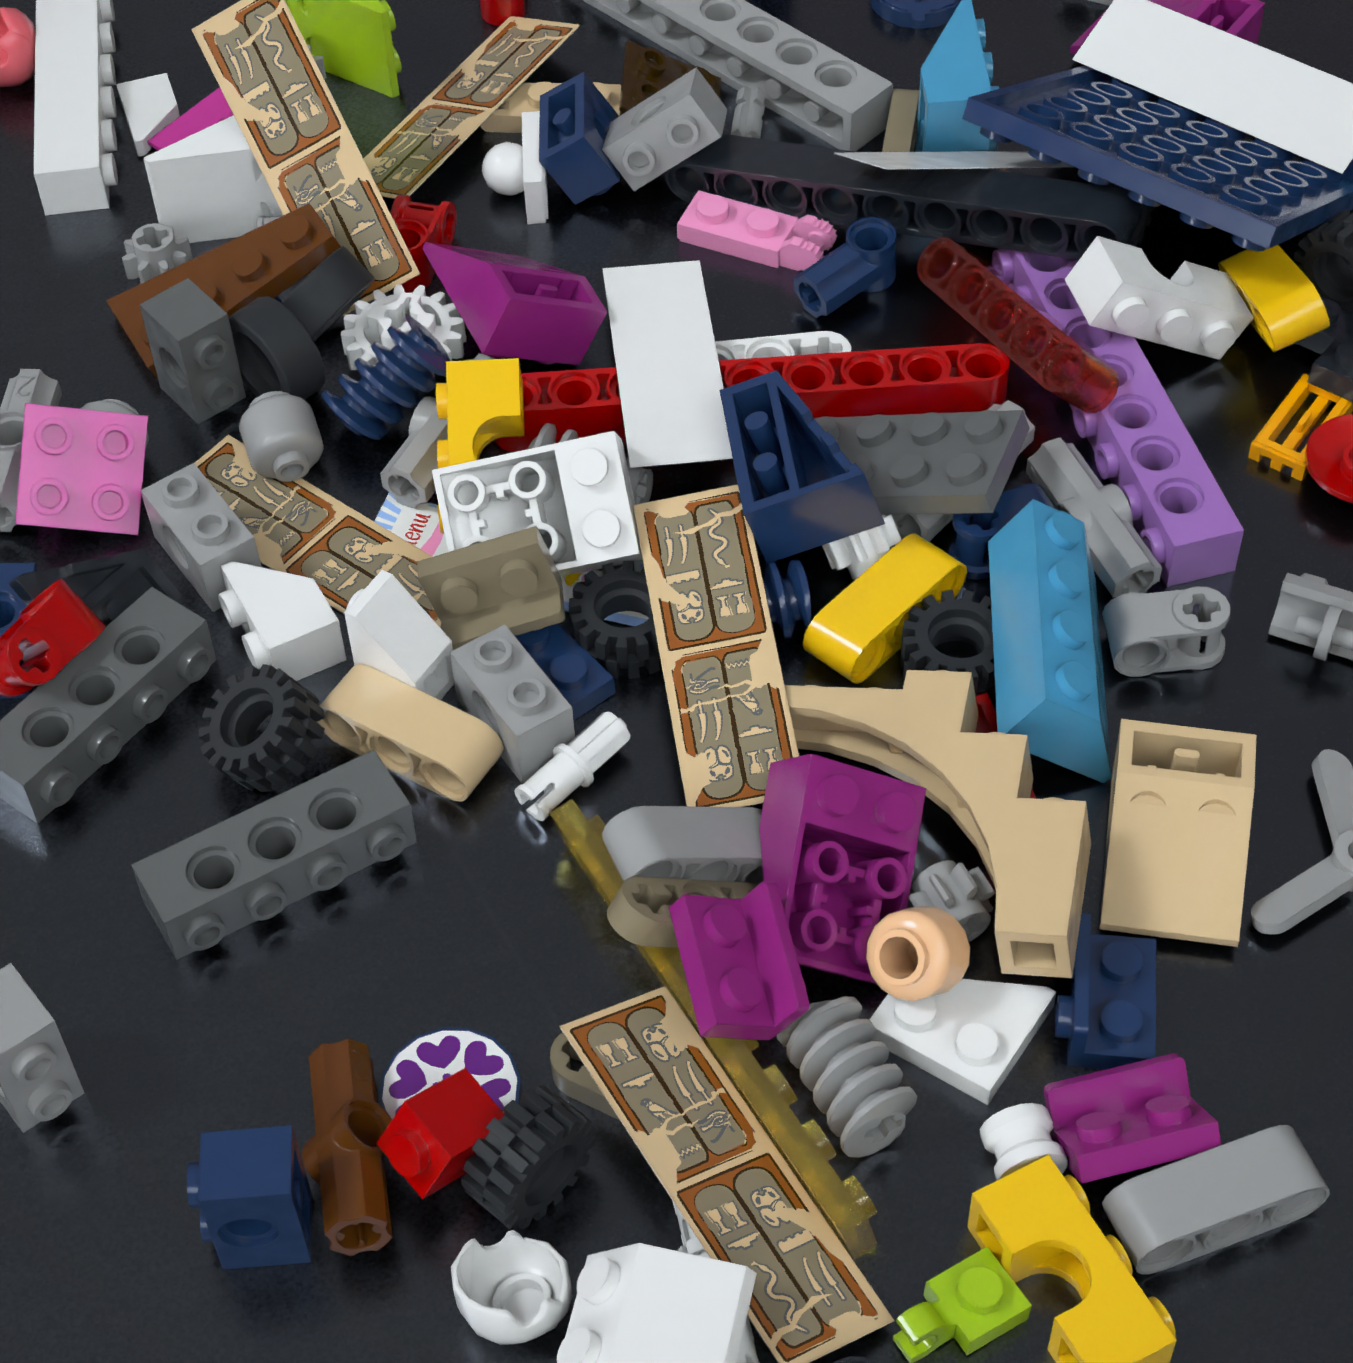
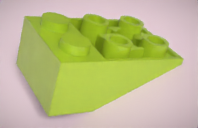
(352, 40)

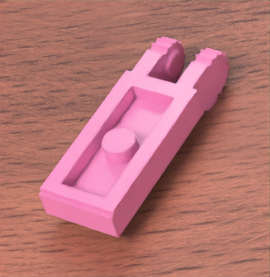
(754, 232)

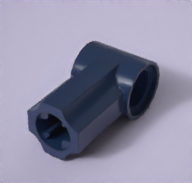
(858, 265)

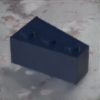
(791, 472)

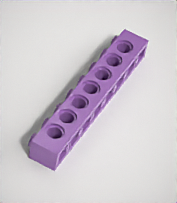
(1140, 438)

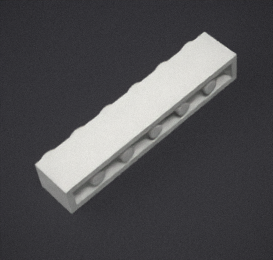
(74, 105)

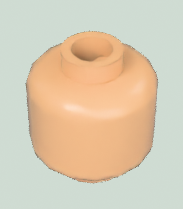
(918, 953)

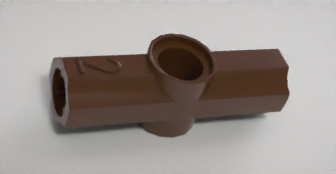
(344, 1148)

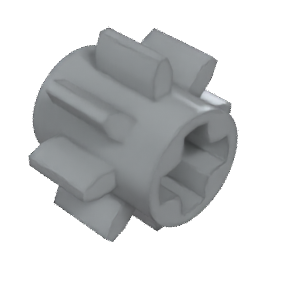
(154, 252)
(956, 892)

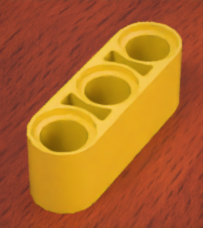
(1277, 296)
(868, 617)

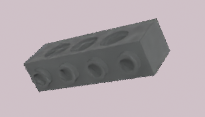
(100, 702)
(244, 849)

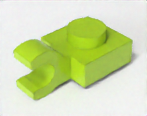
(967, 1303)

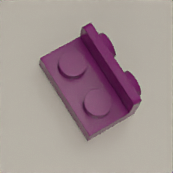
(740, 963)
(1128, 1118)

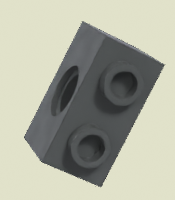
(193, 350)

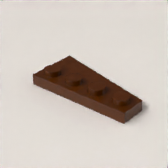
(236, 272)

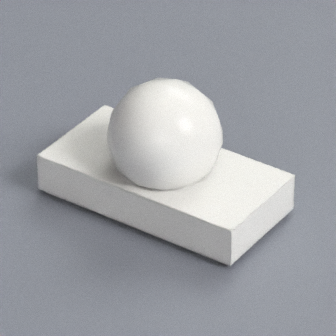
(517, 168)

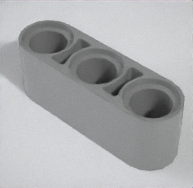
(687, 843)
(1215, 1199)

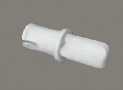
(573, 764)

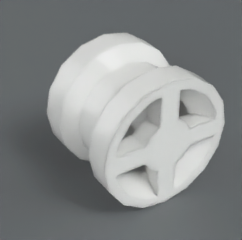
(1020, 1138)

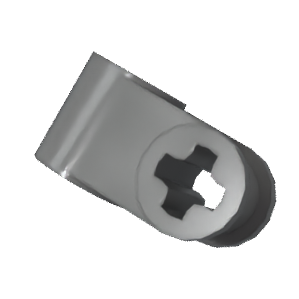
(1160, 632)

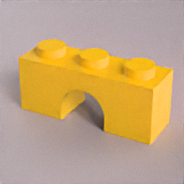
(480, 405)
(1044, 1226)

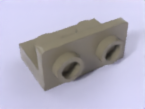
(494, 585)

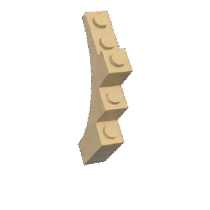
(984, 782)

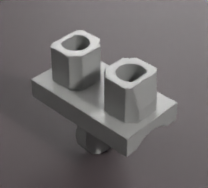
(1315, 616)

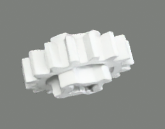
(374, 319)

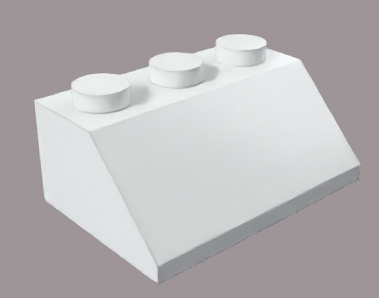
(657, 1308)

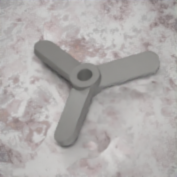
(1330, 876)

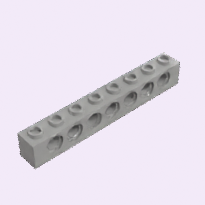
(754, 50)

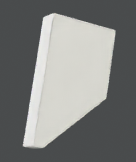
(147, 108)

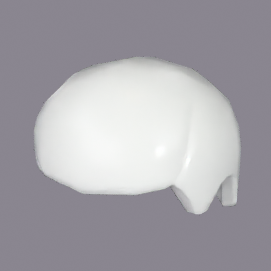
(511, 1288)

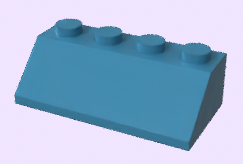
(1049, 640)

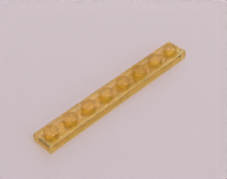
(764, 1091)

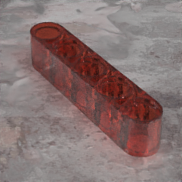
(1018, 326)

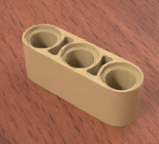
(410, 732)

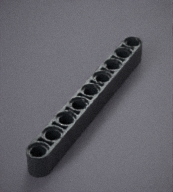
(958, 204)

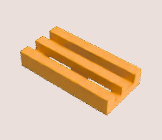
(1286, 453)

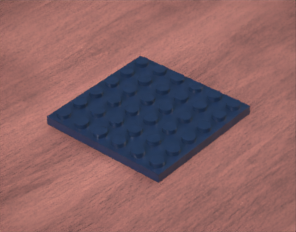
(1165, 155)

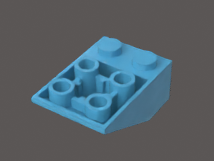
(947, 79)

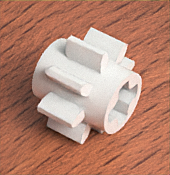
(862, 549)

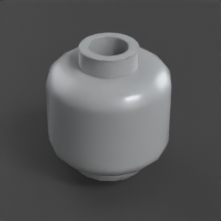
(281, 434)

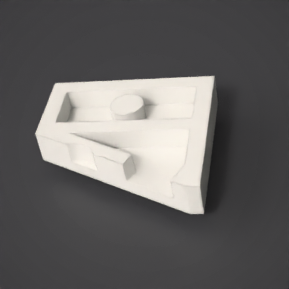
(967, 1033)

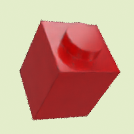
(437, 1132)

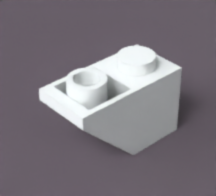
(283, 619)
(399, 636)

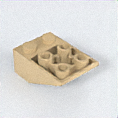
(1178, 832)

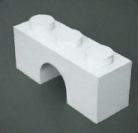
(1128, 296)

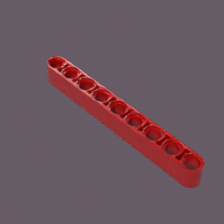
(828, 383)

